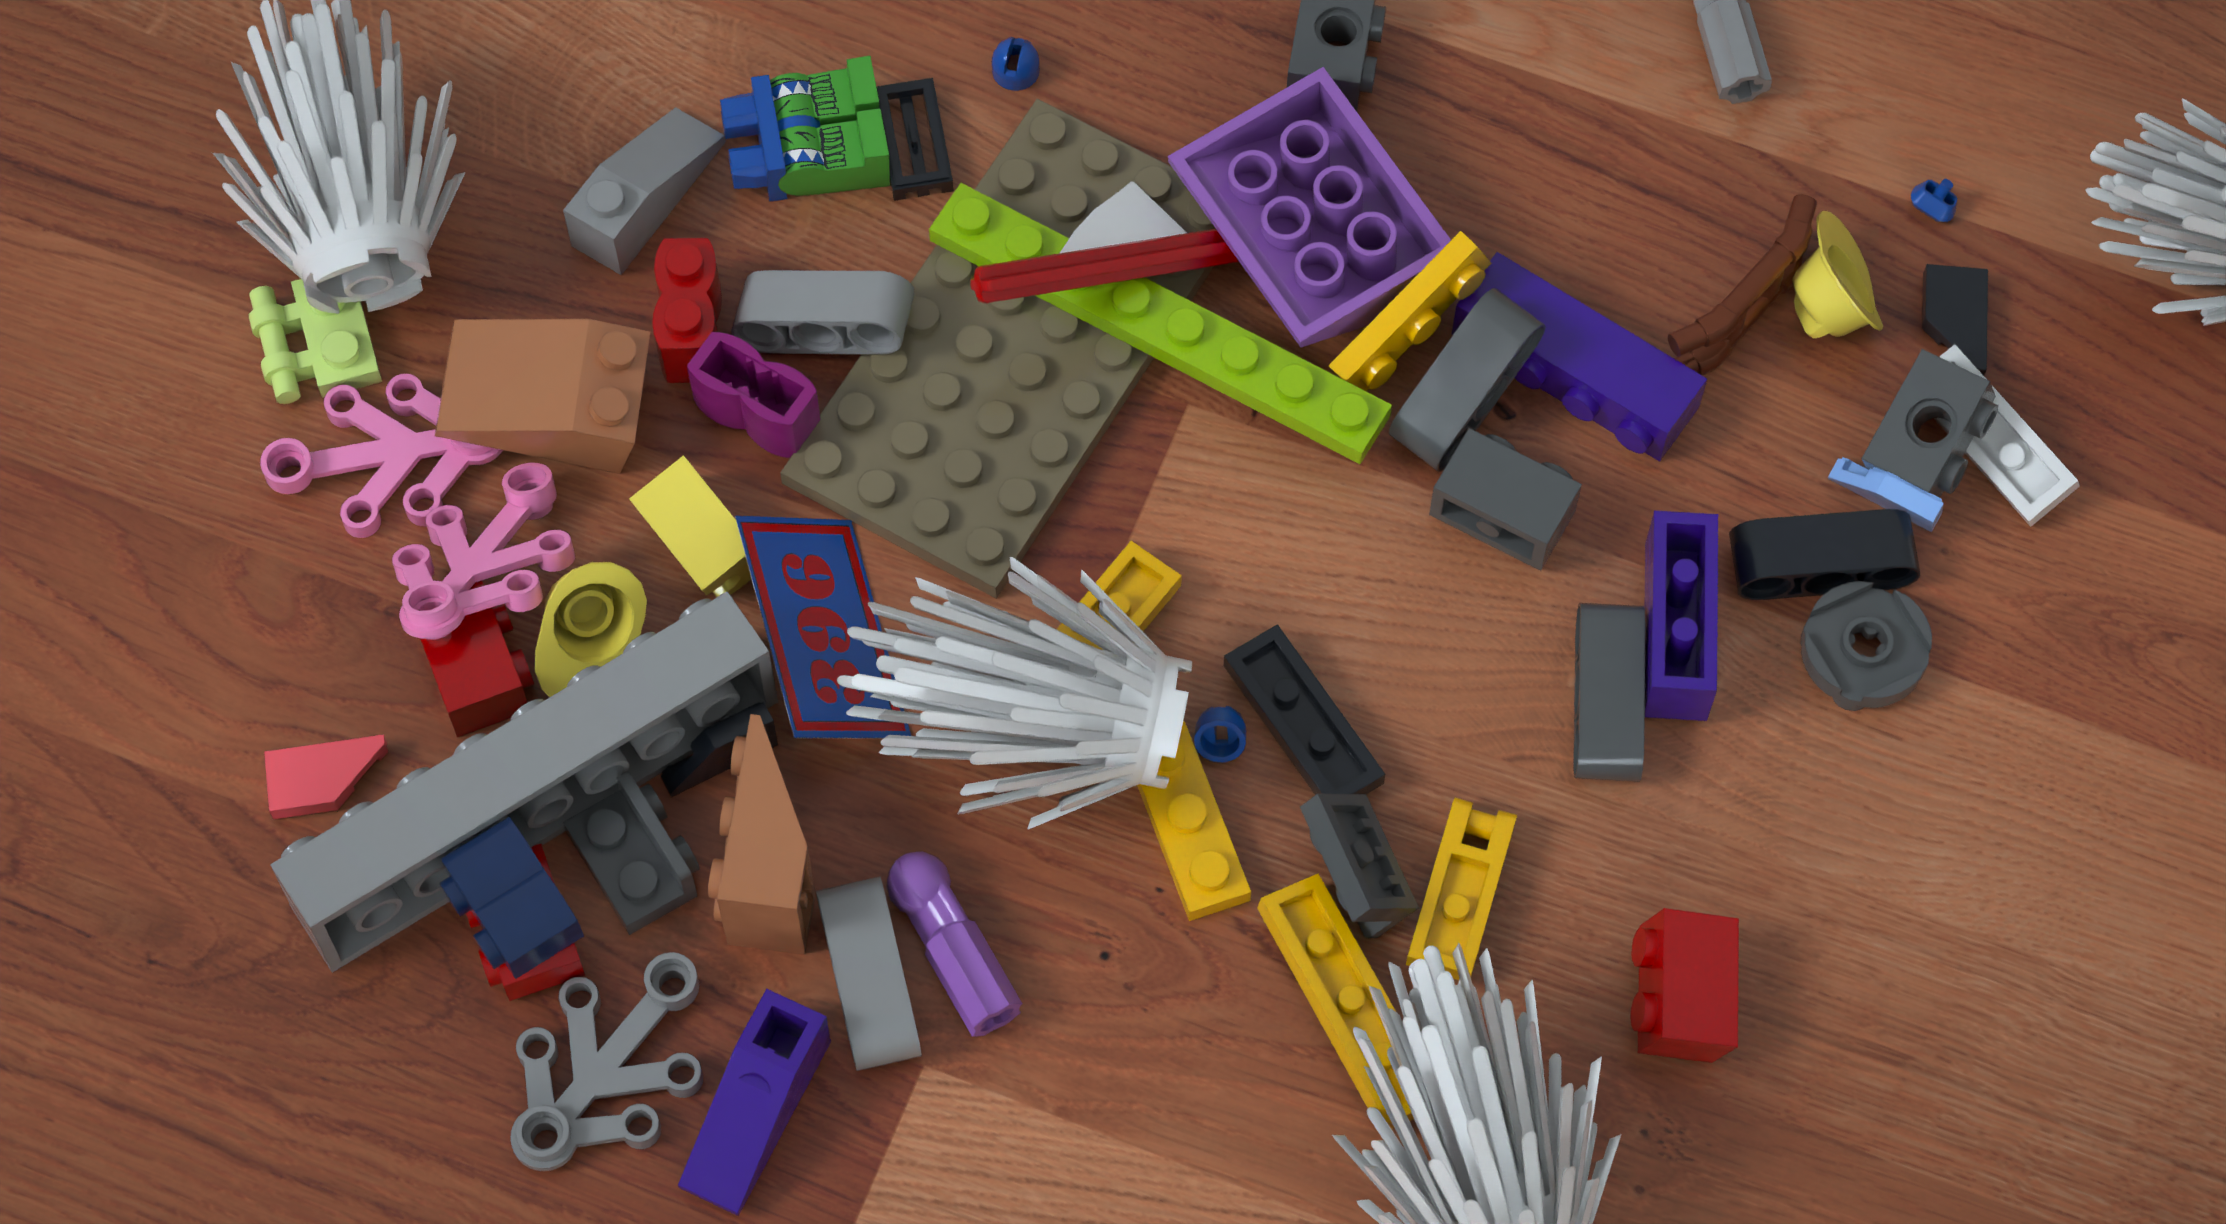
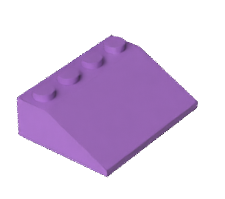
(1312, 208)

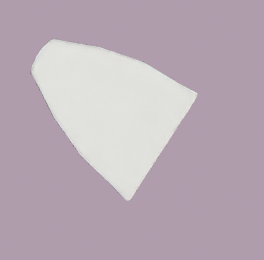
(1123, 219)

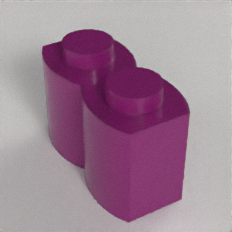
(752, 394)

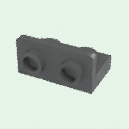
(633, 855)
(1359, 861)

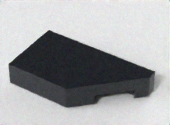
(1957, 309)
(714, 750)

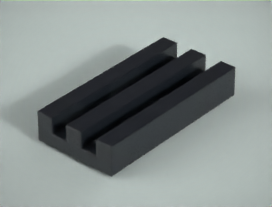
(920, 180)

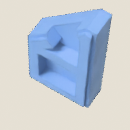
(1888, 491)

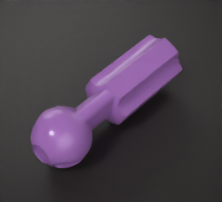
(953, 943)

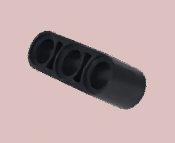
(1822, 552)

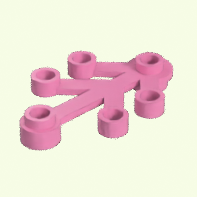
(394, 451)
(438, 607)

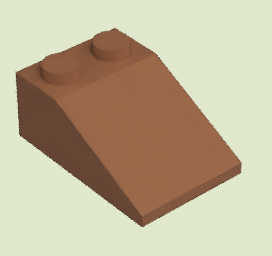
(545, 388)

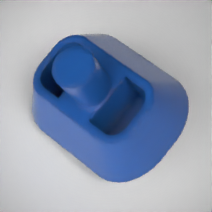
(1935, 199)

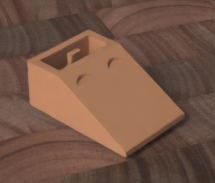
(766, 876)

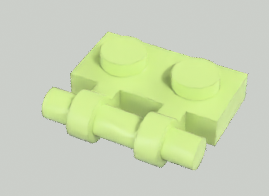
(336, 343)

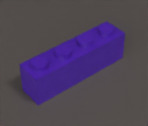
(1596, 364)

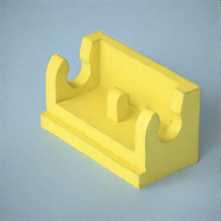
(695, 528)

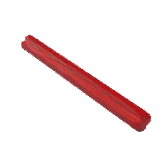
(1100, 266)

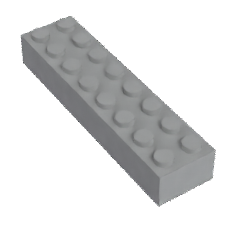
(540, 769)

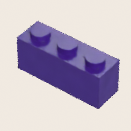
(1681, 615)

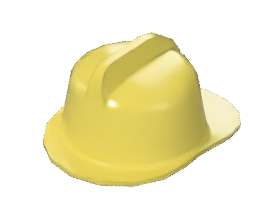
(1834, 284)
(587, 622)

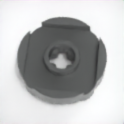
(1854, 678)

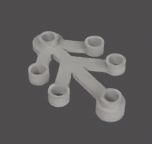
(601, 1072)

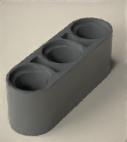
(1467, 378)
(1609, 692)

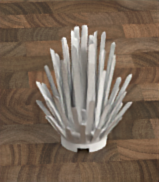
(342, 164)
(2180, 203)
(1029, 698)
(1478, 1107)

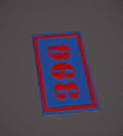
(808, 596)

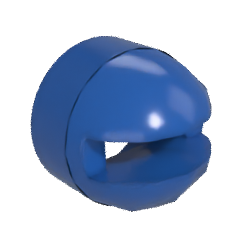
(1027, 67)
(1206, 734)

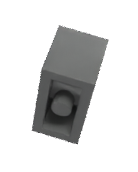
(1343, 21)
(1932, 391)

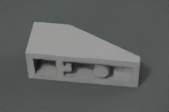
(639, 188)

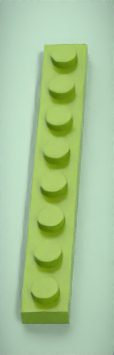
(1176, 331)

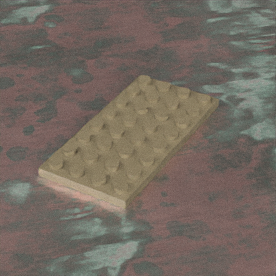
(992, 404)

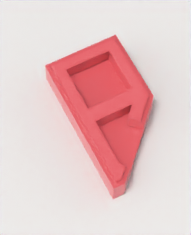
(318, 775)

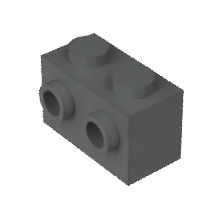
(1505, 498)

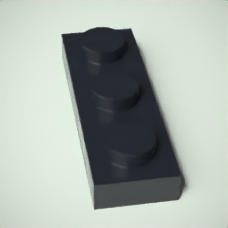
(1302, 716)

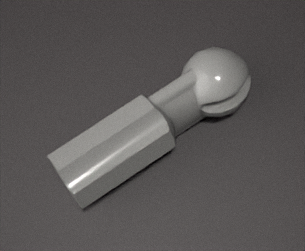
(1733, 49)

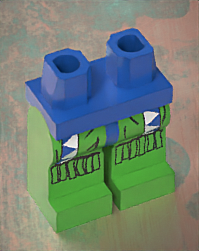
(811, 131)

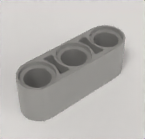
(823, 311)
(868, 973)

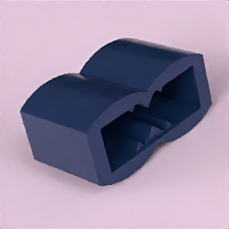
(510, 898)

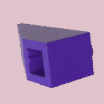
(755, 1100)

